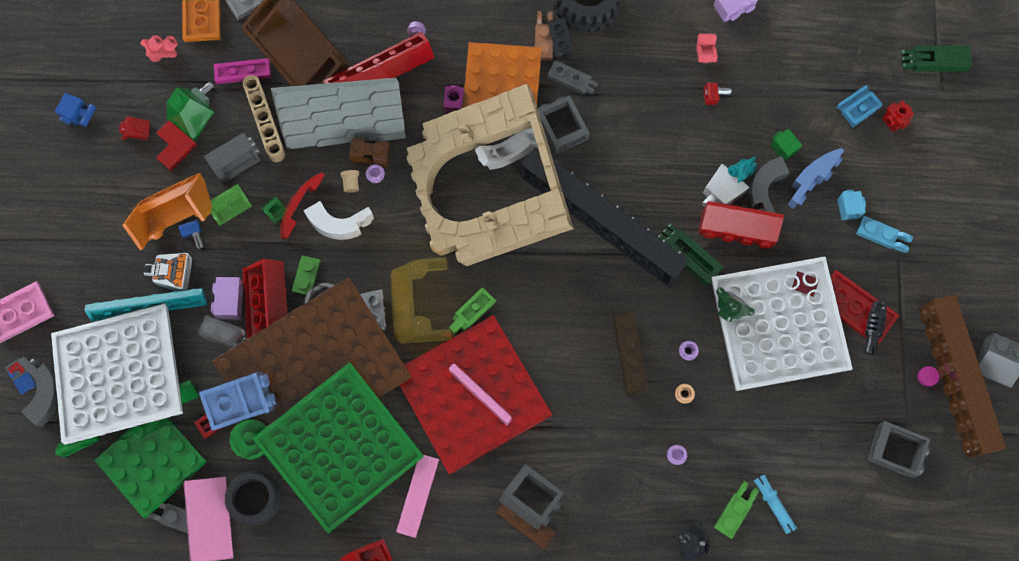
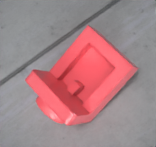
(706, 48)

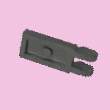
(172, 517)

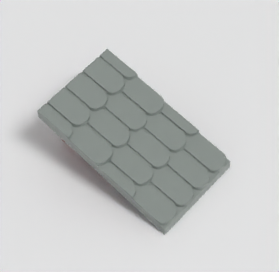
(334, 112)

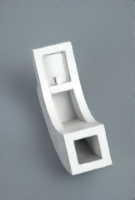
(507, 151)
(337, 228)

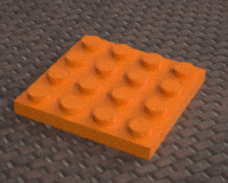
(499, 69)

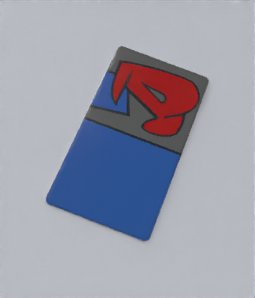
(20, 377)

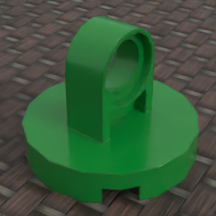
(242, 441)

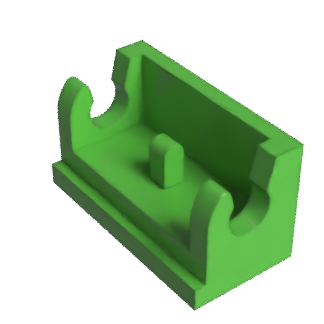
(229, 204)

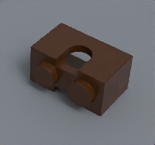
(380, 152)

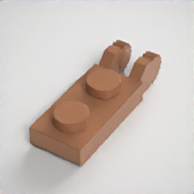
(543, 37)

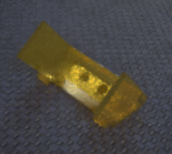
(406, 325)

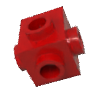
(898, 116)

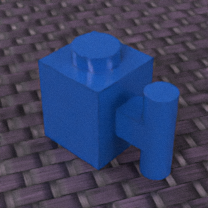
(72, 109)

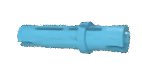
(775, 504)

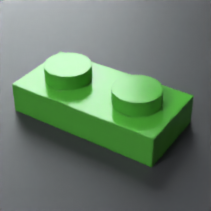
(306, 275)

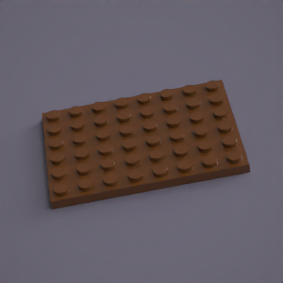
(314, 345)

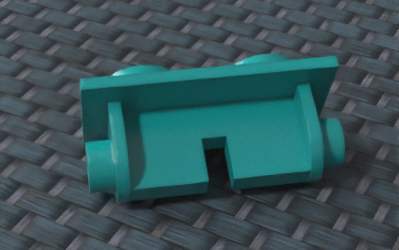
(743, 169)

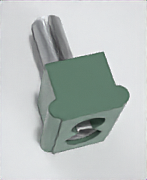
(200, 93)

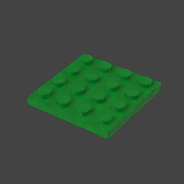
(150, 463)

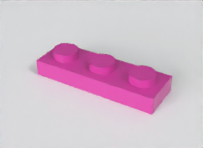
(240, 70)

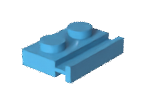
(859, 106)

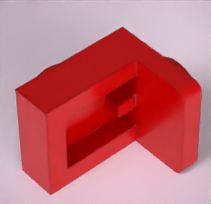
(134, 128)

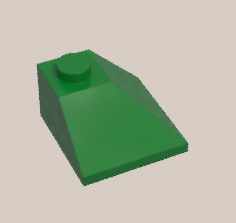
(188, 112)

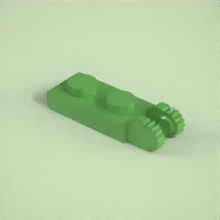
(735, 511)

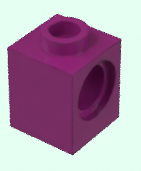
(450, 92)

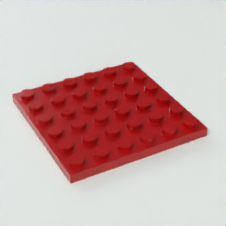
(451, 415)

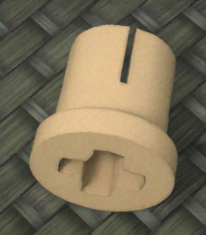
(350, 180)

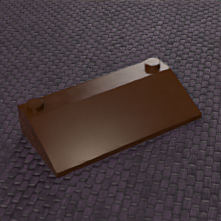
(293, 43)

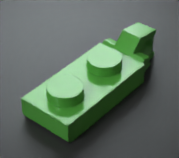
(472, 311)

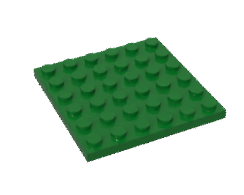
(338, 447)

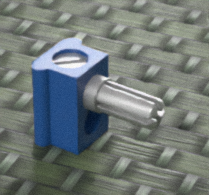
(192, 229)

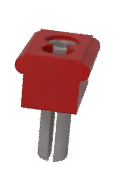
(712, 92)

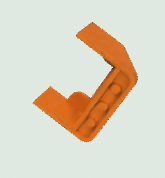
(167, 208)

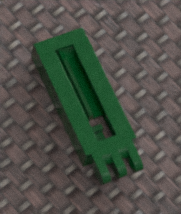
(946, 58)
(700, 262)

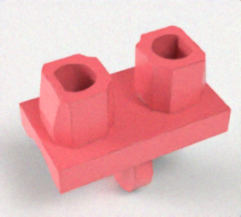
(160, 48)

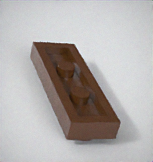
(540, 537)

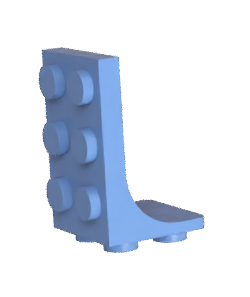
(238, 400)

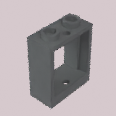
(569, 140)
(233, 157)
(879, 443)
(523, 510)

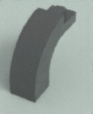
(768, 174)
(45, 401)

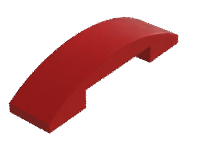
(287, 223)

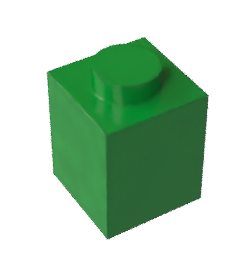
(785, 144)

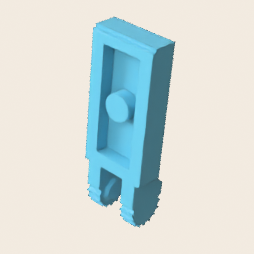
(883, 234)

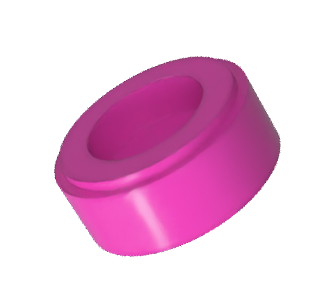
(928, 376)

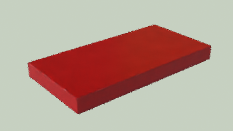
(855, 305)

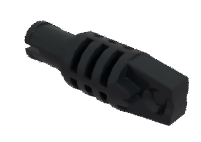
(875, 326)

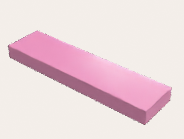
(480, 394)
(417, 496)

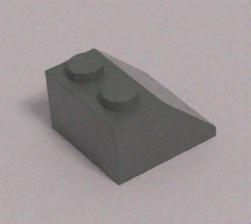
(999, 360)

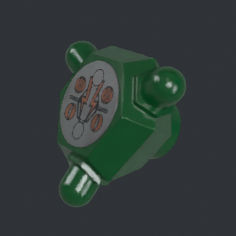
(732, 306)

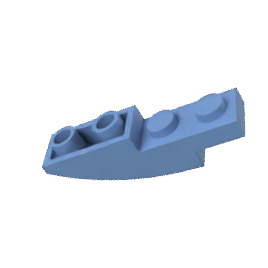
(813, 174)

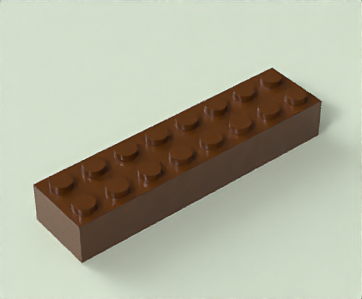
(961, 377)

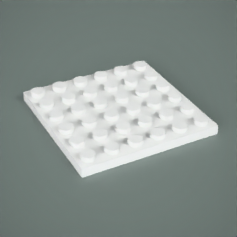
(790, 330)
(115, 374)

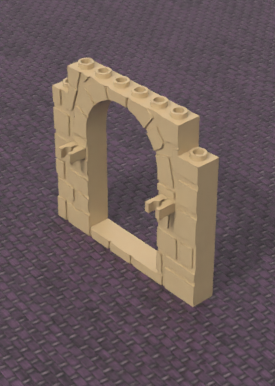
(504, 228)

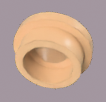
(684, 387)

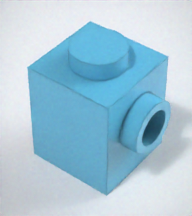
(851, 205)

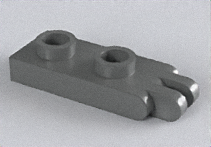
(571, 78)

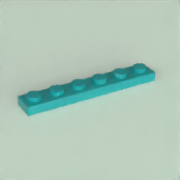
(173, 300)

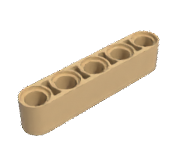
(260, 111)

